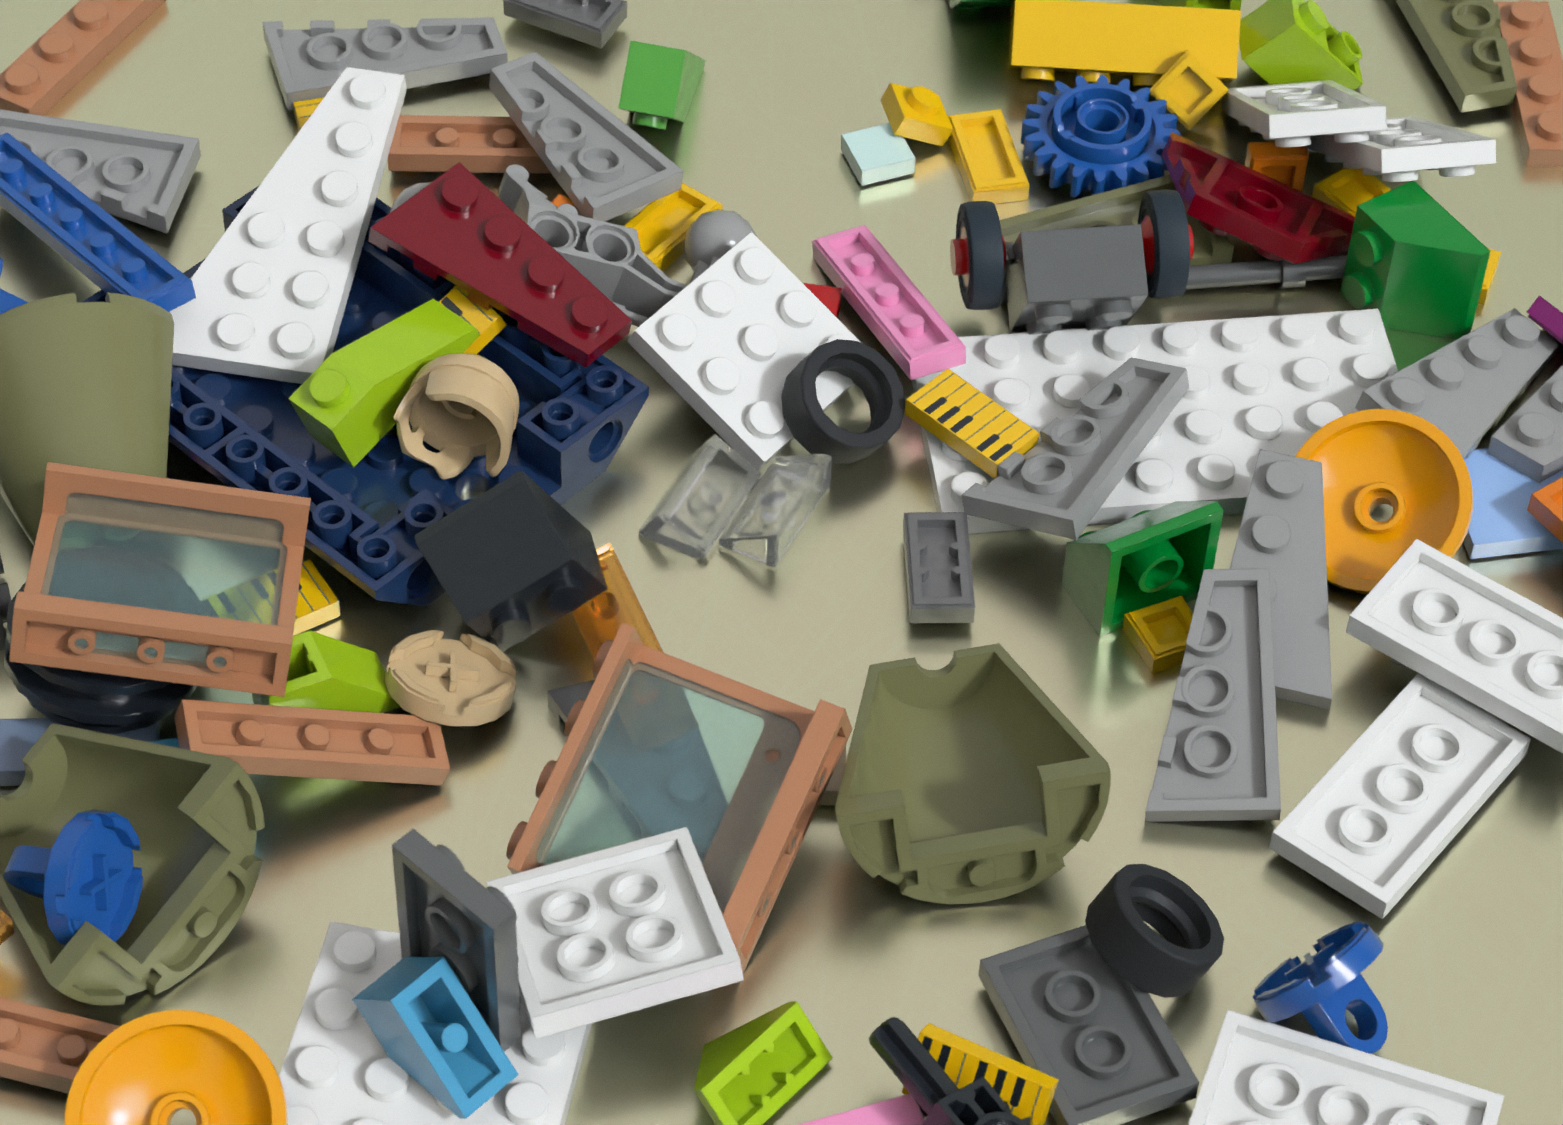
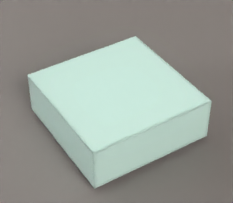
(877, 154)

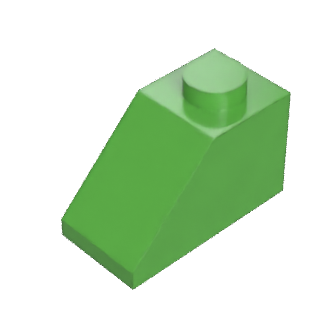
(659, 83)

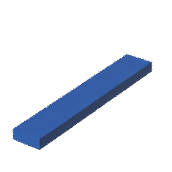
(84, 231)

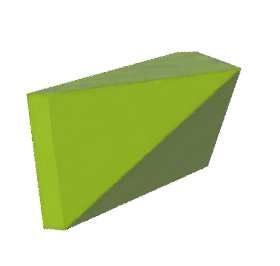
(759, 1066)

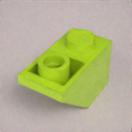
(1297, 44)
(332, 677)

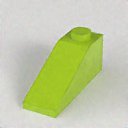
(359, 387)

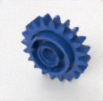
(1096, 135)

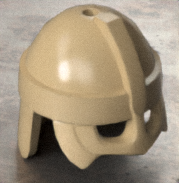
(461, 409)

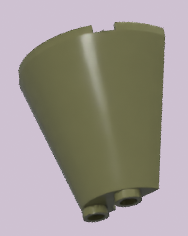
(81, 391)
(966, 779)
(196, 856)

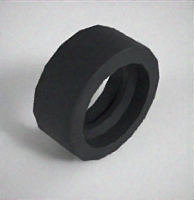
(875, 379)
(1134, 950)

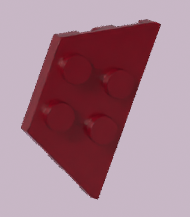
(1253, 206)

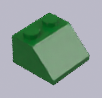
(1414, 264)
(1142, 561)

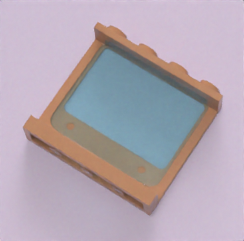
(162, 580)
(692, 750)

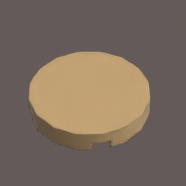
(450, 678)

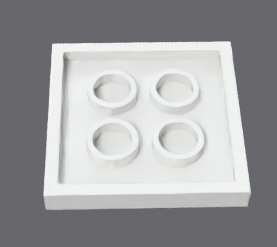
(736, 340)
(617, 932)

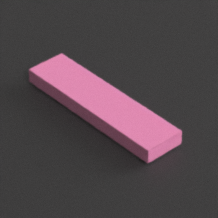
(889, 302)

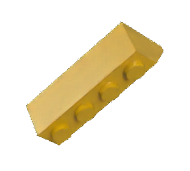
(1119, 39)

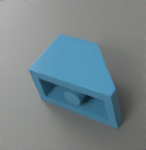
(436, 1033)

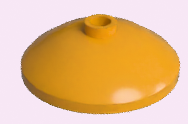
(1393, 461)
(176, 1064)

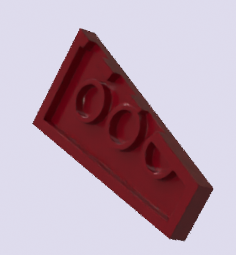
(489, 251)

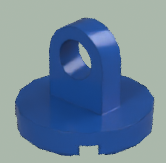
(83, 875)
(1327, 987)

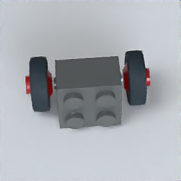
(1073, 274)

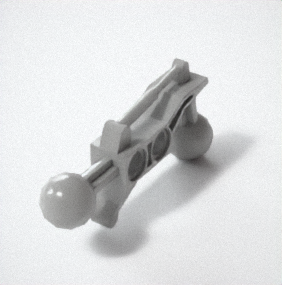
(610, 252)

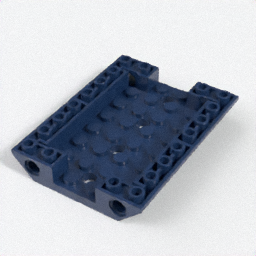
(368, 514)

